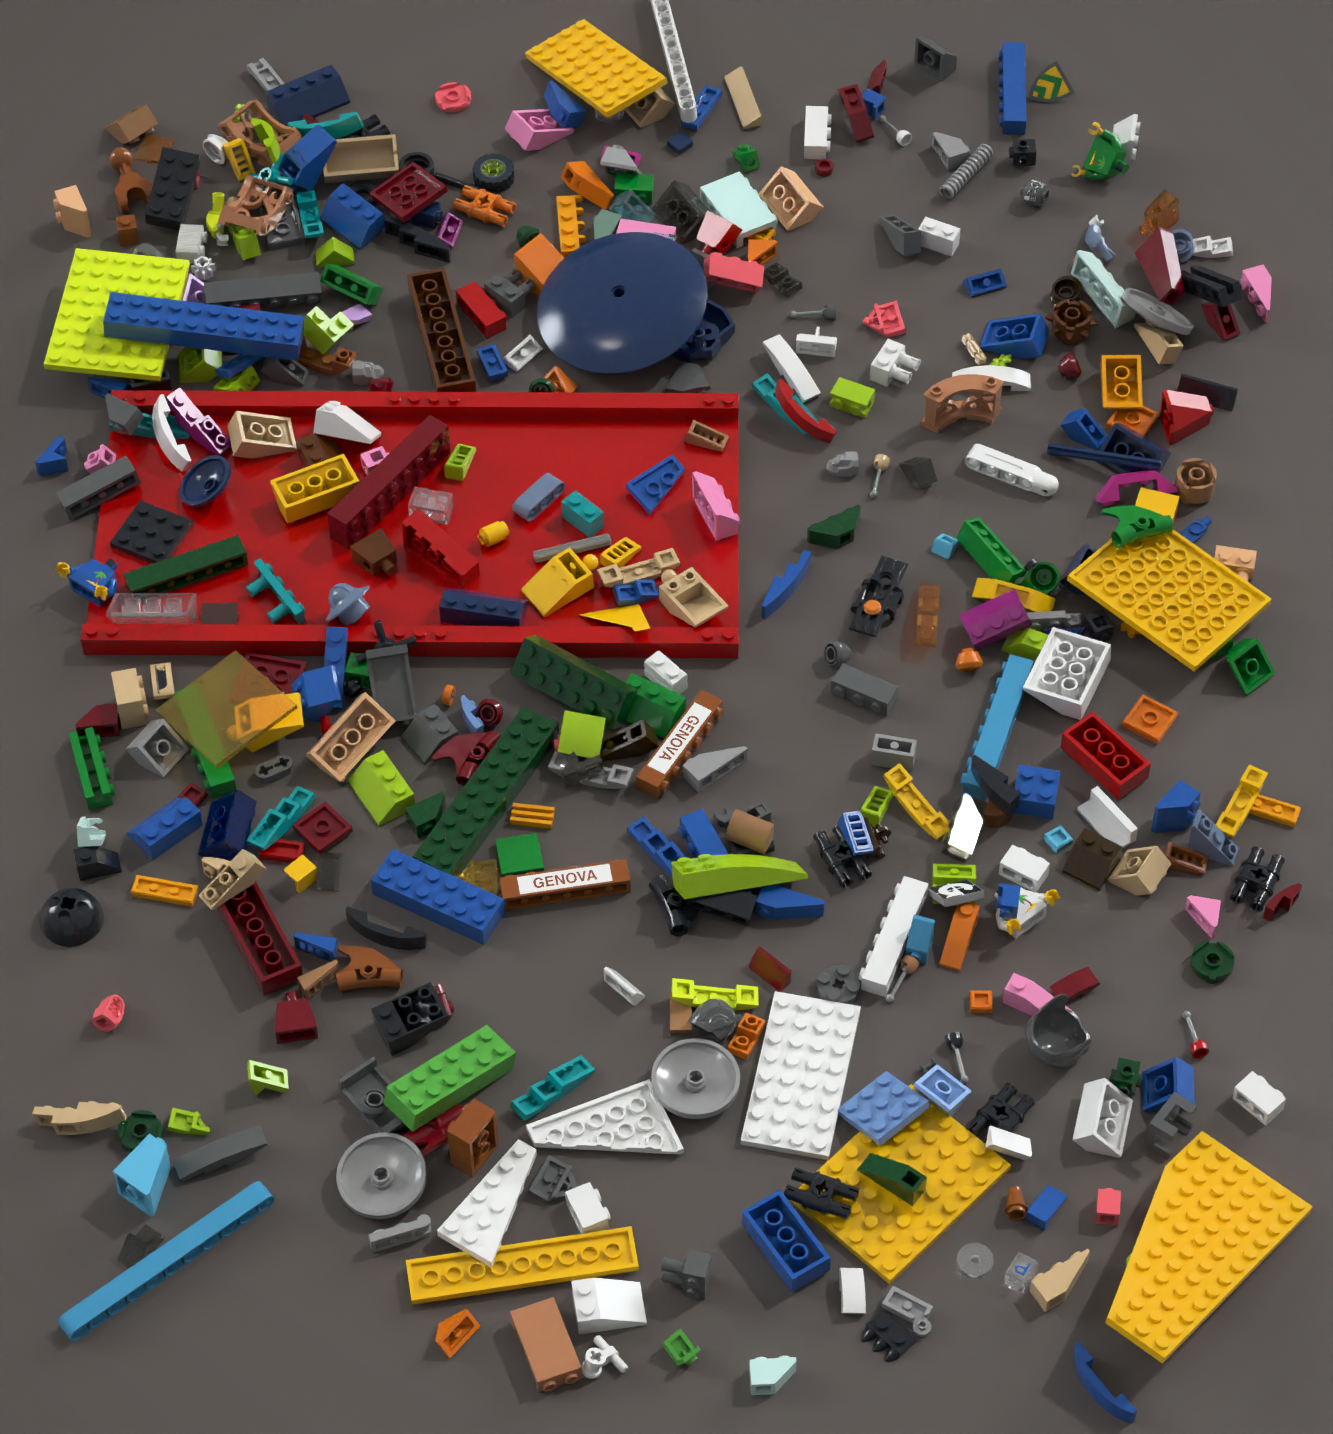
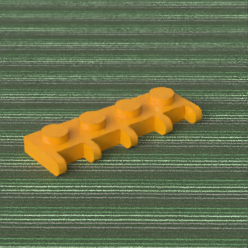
(568, 223)

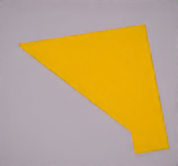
(626, 615)

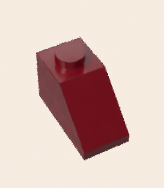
(1221, 320)
(103, 720)

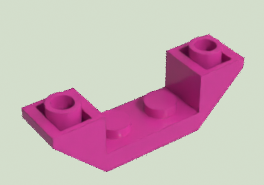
(1110, 491)

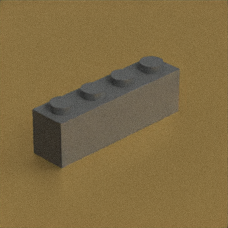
(98, 487)

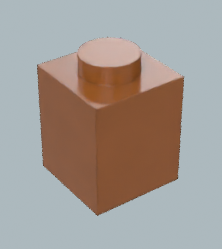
(127, 230)

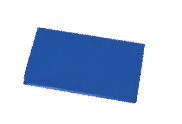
(985, 282)

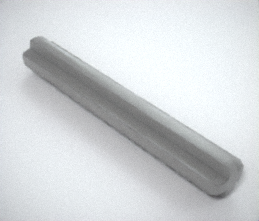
(576, 546)

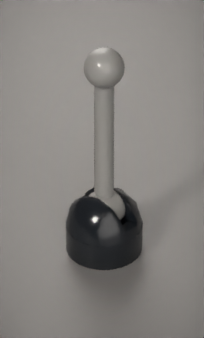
(954, 1042)

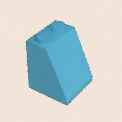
(144, 1174)

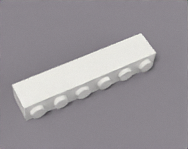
(893, 937)

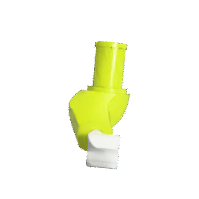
(213, 217)

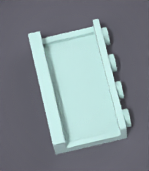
(738, 203)

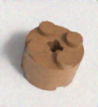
(1195, 481)

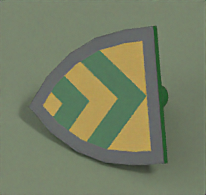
(1050, 85)

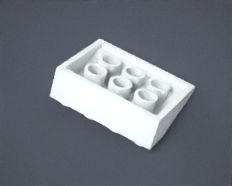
(1068, 672)

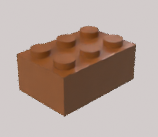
(472, 1137)

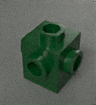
(1127, 1076)

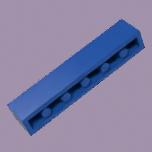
(1013, 88)

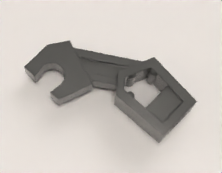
(759, 810)

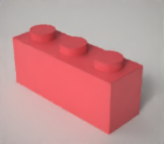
(733, 272)

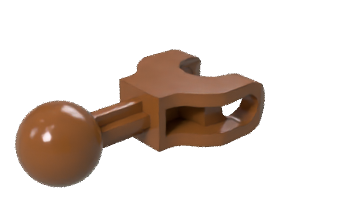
(131, 184)

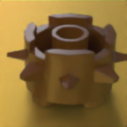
(1071, 321)

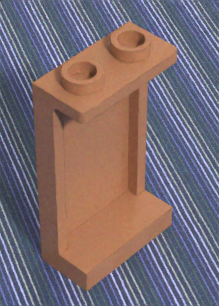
(546, 1344)

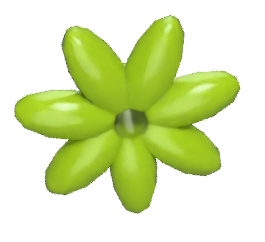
(1002, 360)

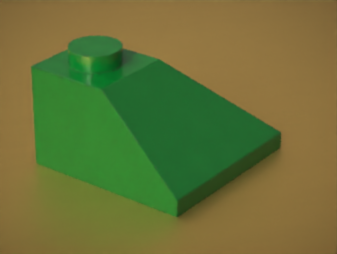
(1249, 664)

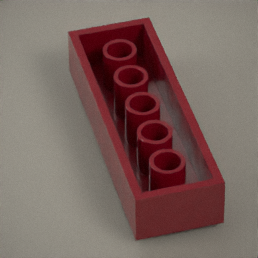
(261, 940)

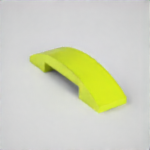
(740, 998)

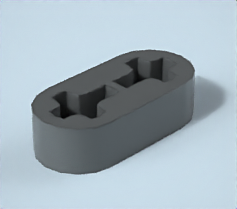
(274, 769)

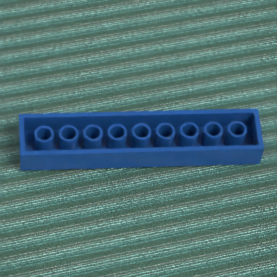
(203, 326)

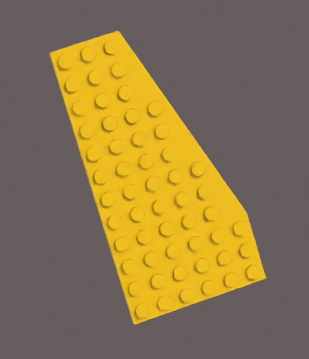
(1198, 1243)

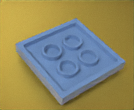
(883, 1108)

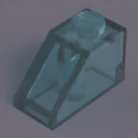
(632, 207)

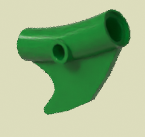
(1137, 524)

